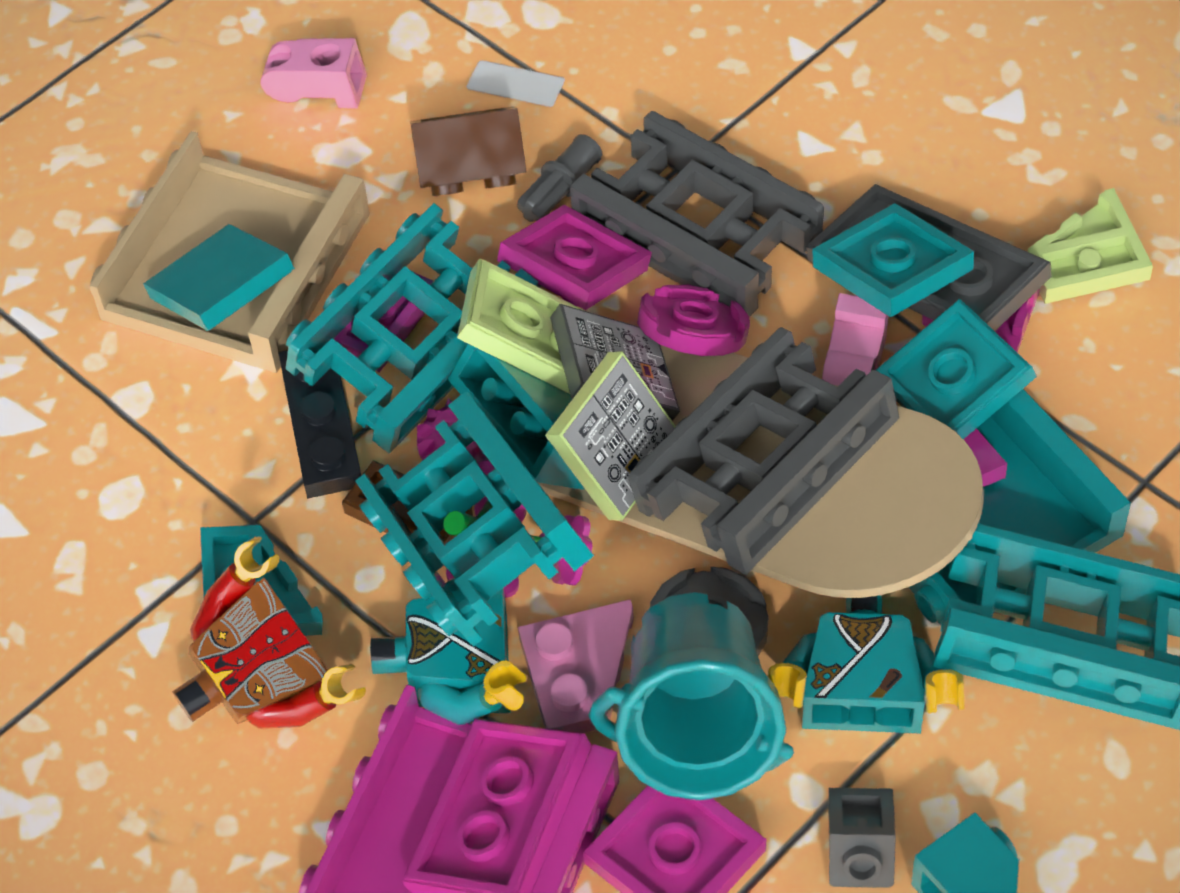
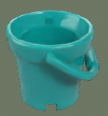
(696, 703)

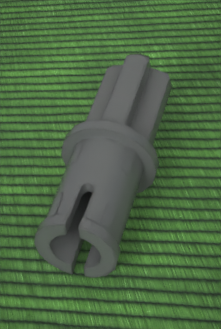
(558, 177)

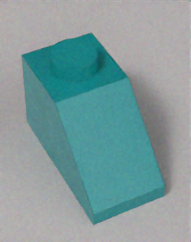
(967, 861)

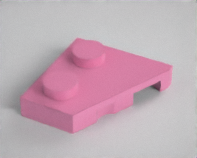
(575, 662)

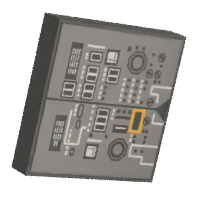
(588, 337)

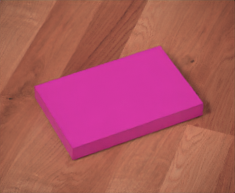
(498, 810)

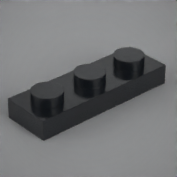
(321, 432)

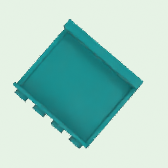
(1046, 494)

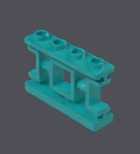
(376, 289)
(491, 548)
(1055, 657)

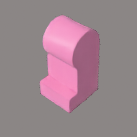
(315, 71)
(855, 339)

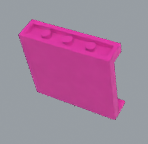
(399, 790)

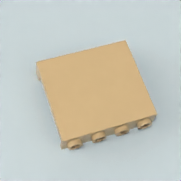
(196, 201)

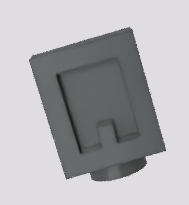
(861, 837)

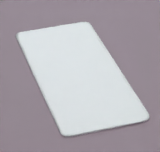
(515, 83)

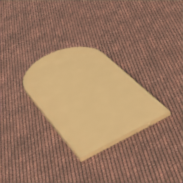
(873, 533)

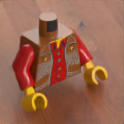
(256, 655)

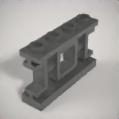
(682, 247)
(792, 475)

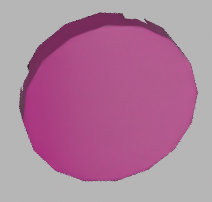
(693, 321)

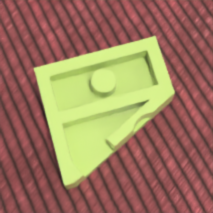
(1093, 252)

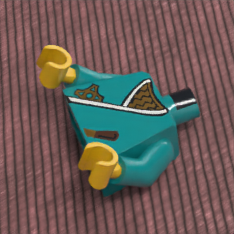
(448, 671)
(865, 673)

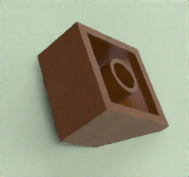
(468, 149)

